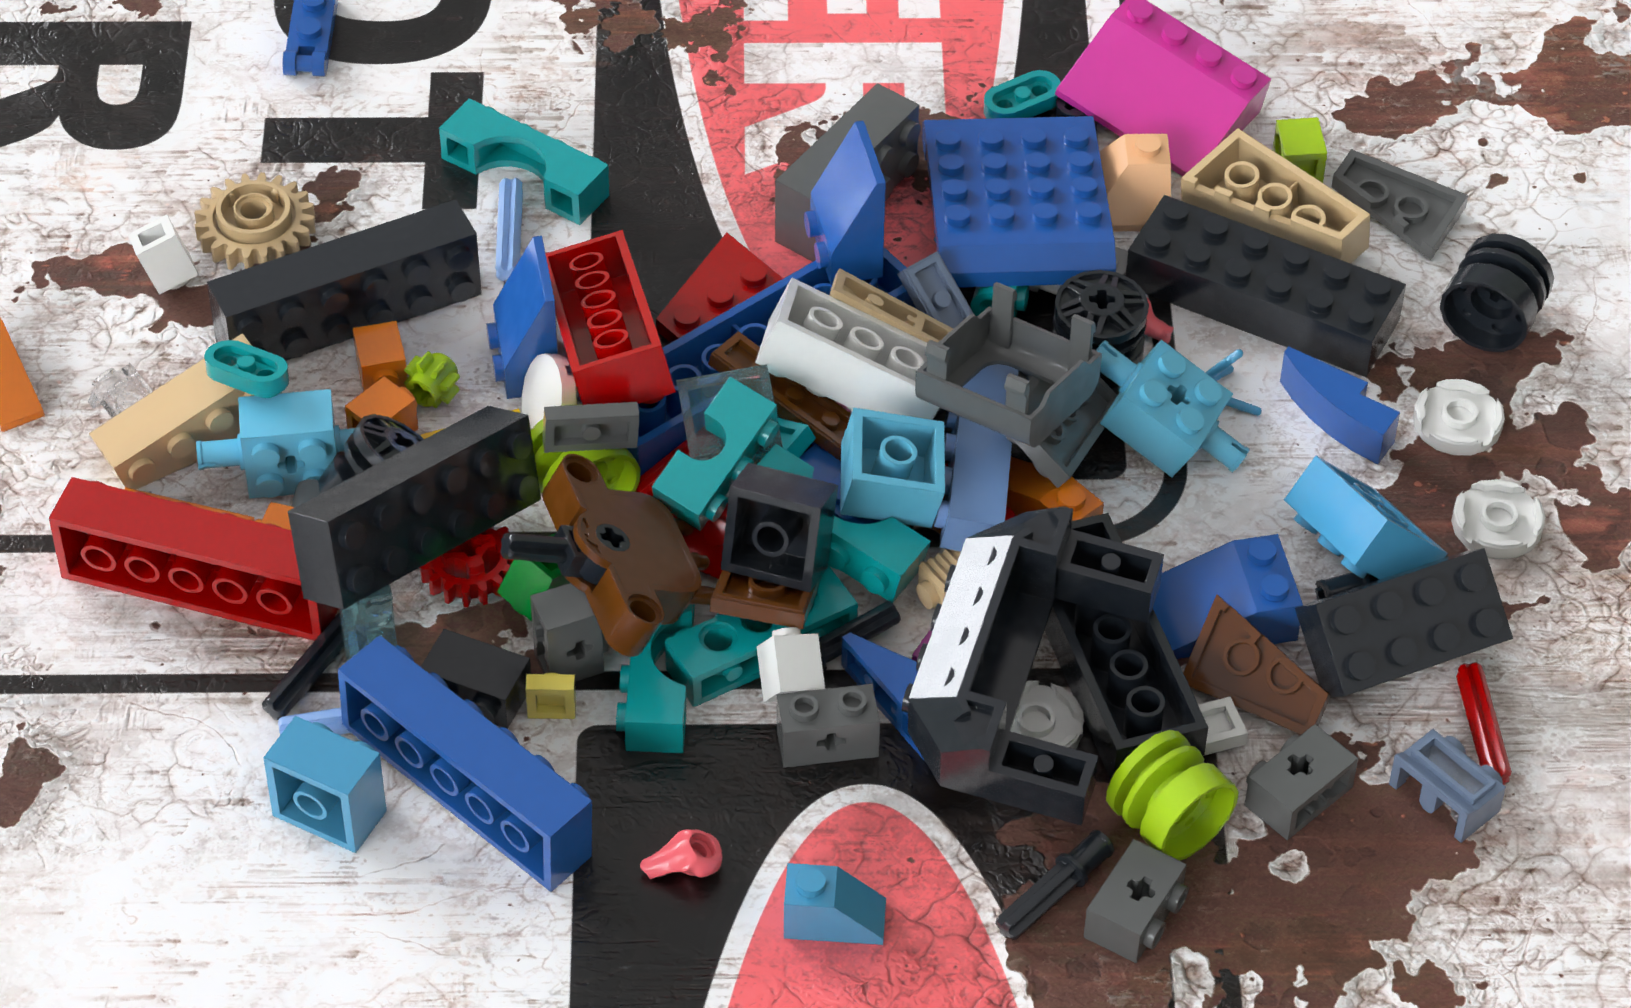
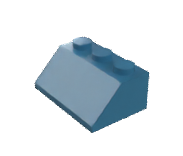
(1358, 523)

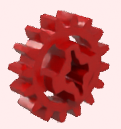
(469, 569)

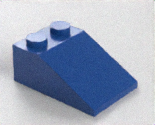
(849, 210)
(523, 319)
(1247, 575)

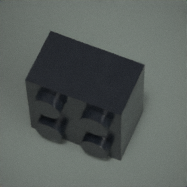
(779, 527)

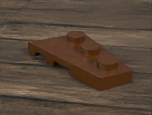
(1245, 665)

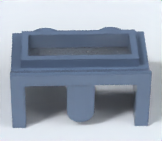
(1450, 778)

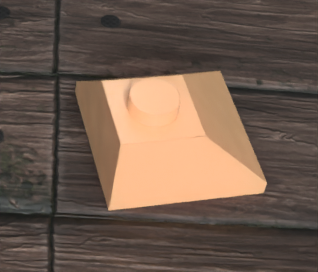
(1135, 178)

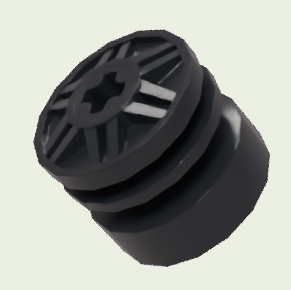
(1497, 292)
(1114, 305)
(369, 444)

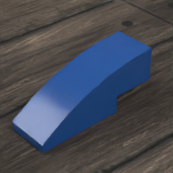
(1339, 405)

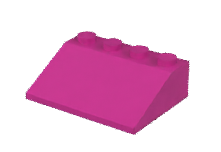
(1163, 78)

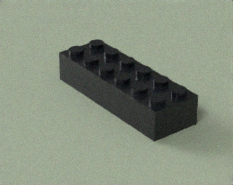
(350, 283)
(1265, 285)
(414, 506)
(1122, 672)

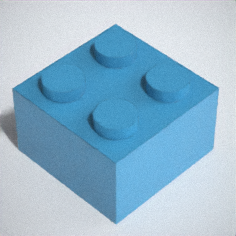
(325, 783)

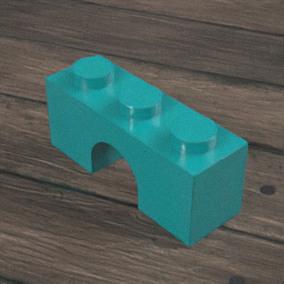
(698, 488)

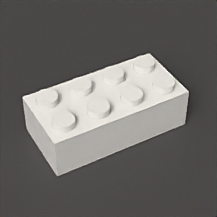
(843, 353)

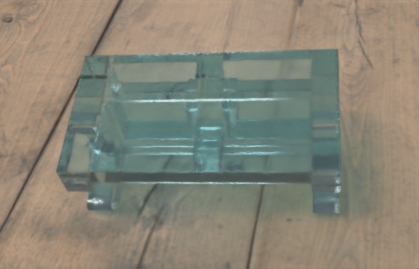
(368, 620)

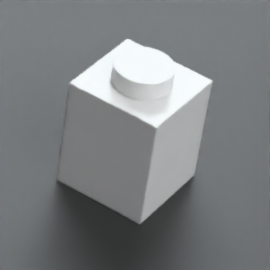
(163, 255)
(789, 663)

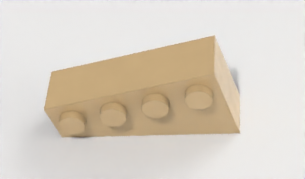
(1275, 196)
(163, 427)

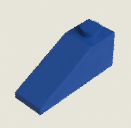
(886, 672)

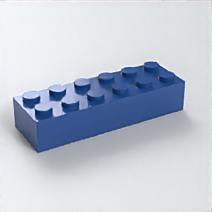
(466, 762)

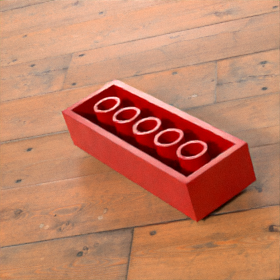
(607, 323)
(183, 557)

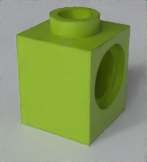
(1302, 144)

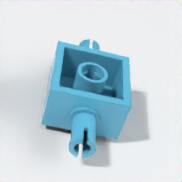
(1168, 408)
(279, 442)

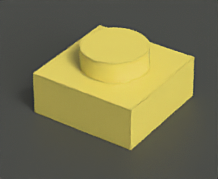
(550, 696)

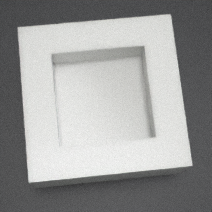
(1224, 725)

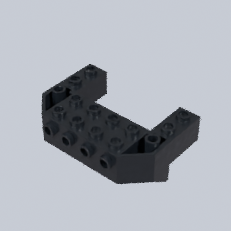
(987, 646)

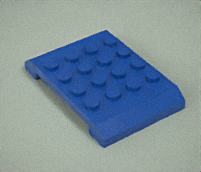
(1018, 199)

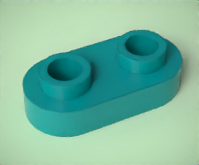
(1022, 96)
(247, 368)

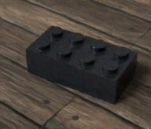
(1404, 623)

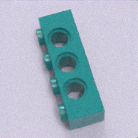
(724, 649)

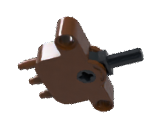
(617, 551)

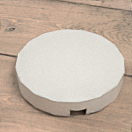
(547, 386)
(1458, 417)
(1498, 518)
(1049, 715)

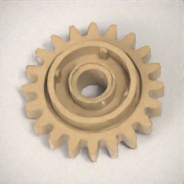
(254, 221)

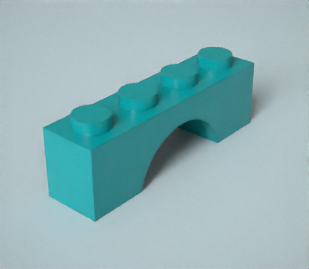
(485, 139)
(877, 554)
(655, 704)

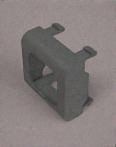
(1006, 340)

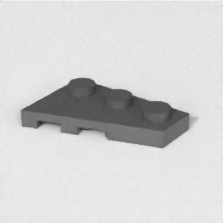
(1400, 200)

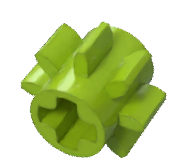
(432, 379)

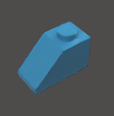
(831, 906)

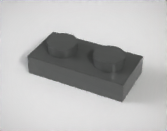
(590, 427)

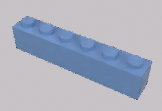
(976, 467)

